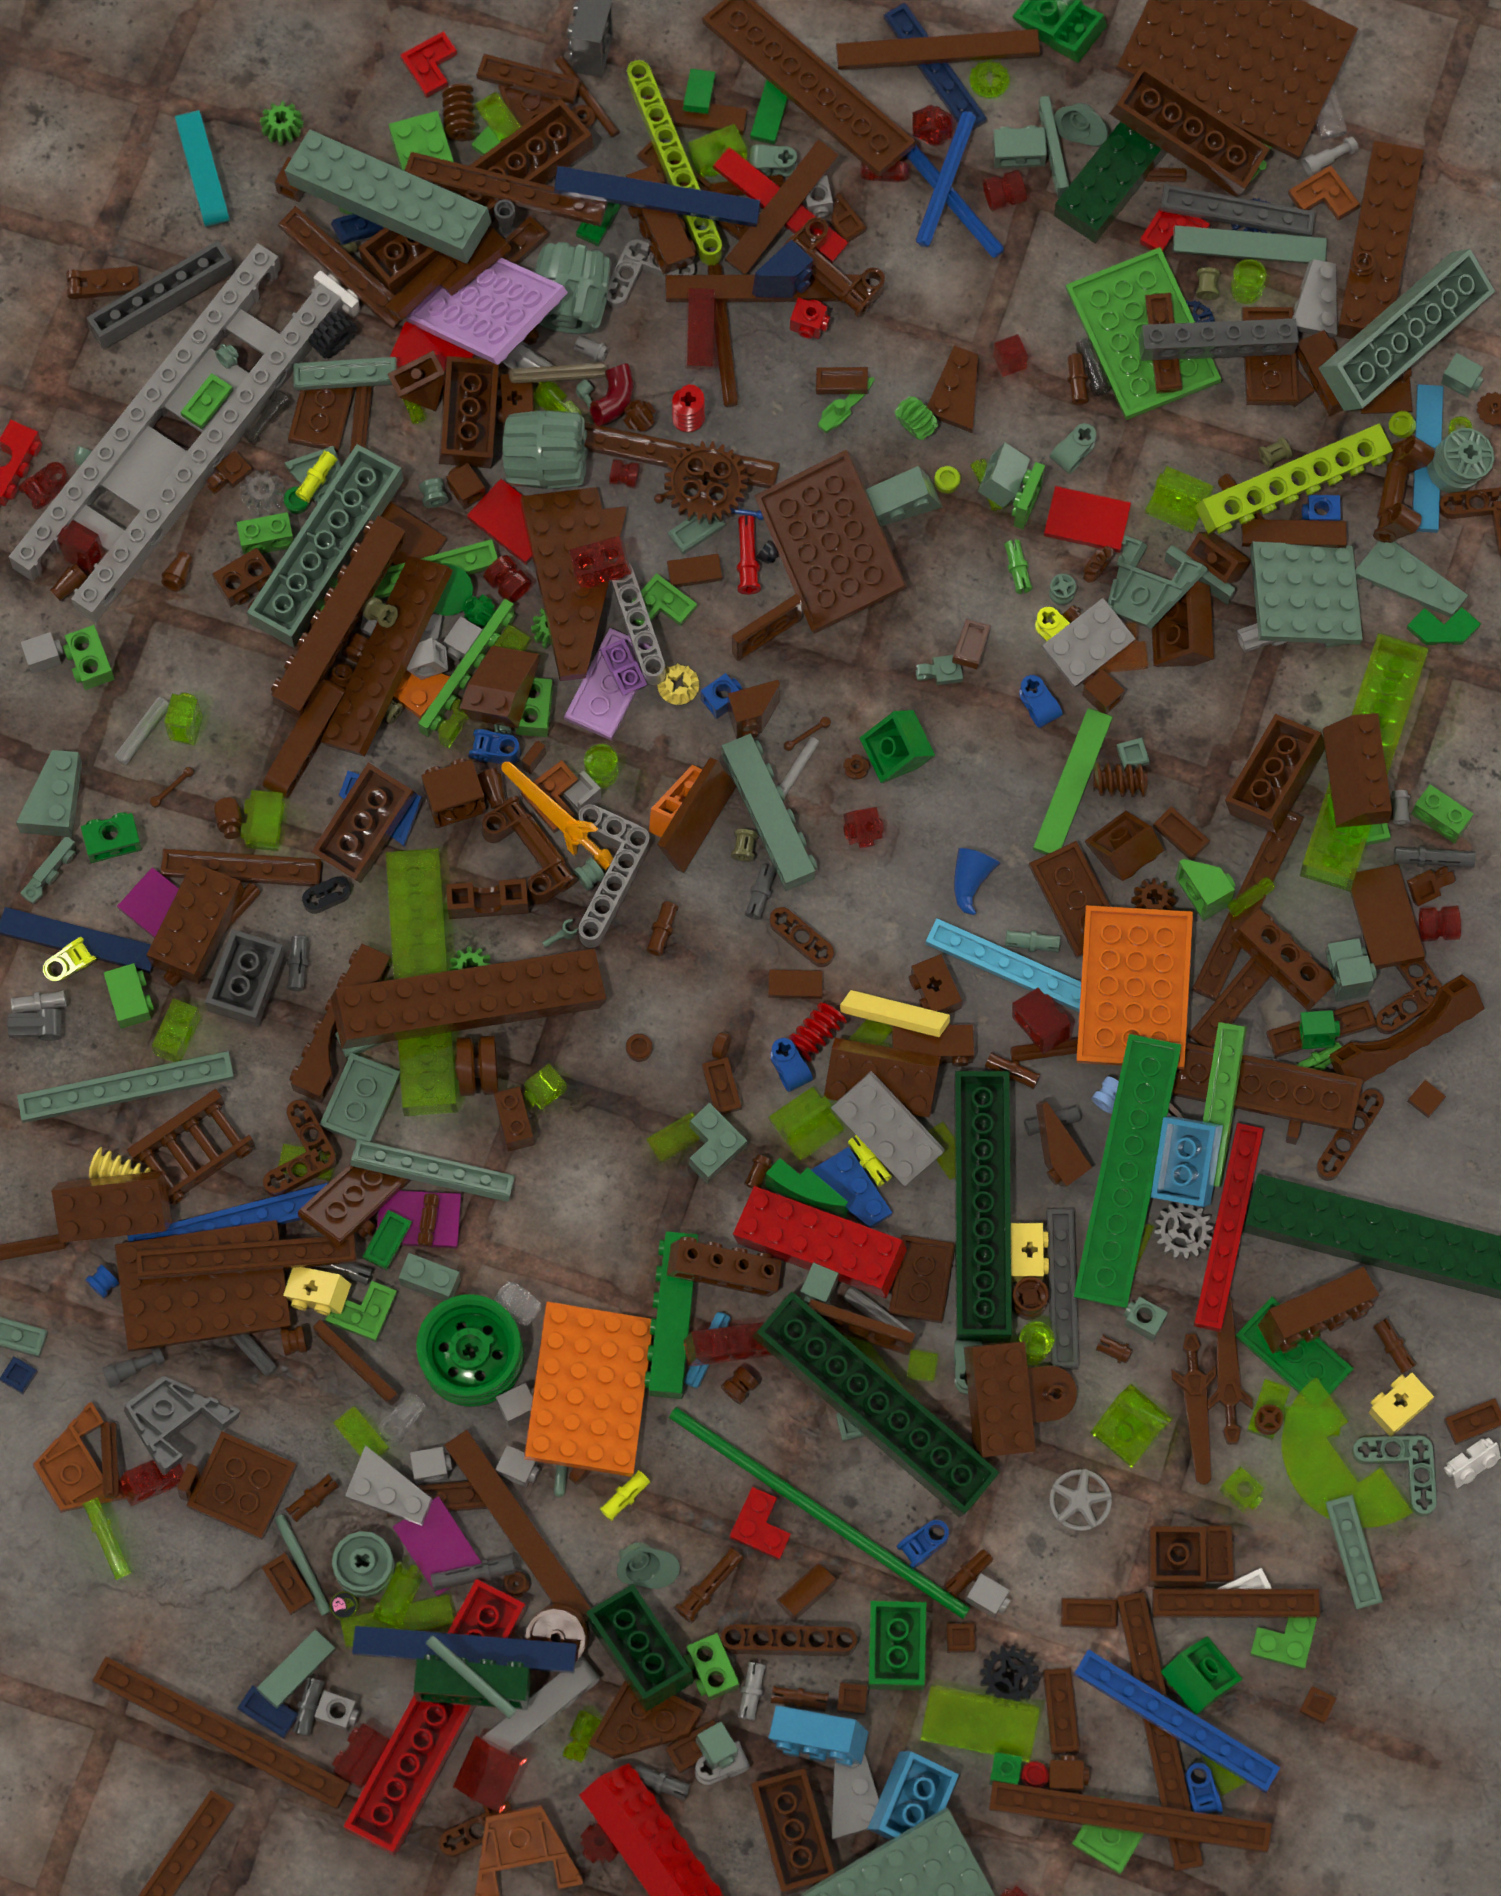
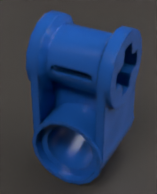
(1040, 705)
(489, 747)
(791, 1069)
(923, 1543)
(1204, 1792)

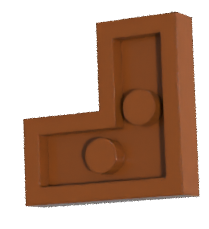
(1327, 188)
(554, 784)

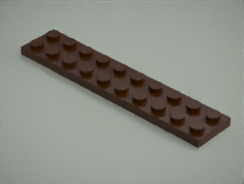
(810, 83)

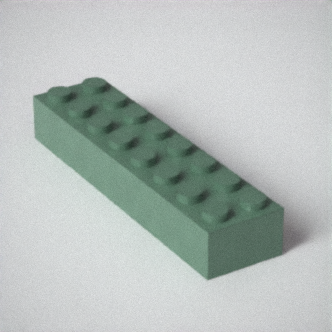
(388, 196)
(1406, 330)
(324, 545)

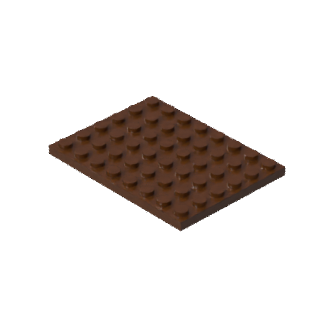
(1246, 60)

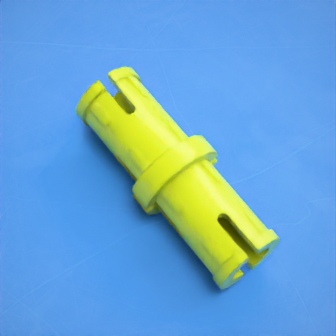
(316, 476)
(870, 1161)
(624, 1495)

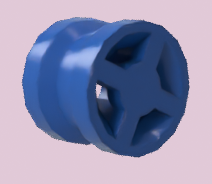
(102, 1281)

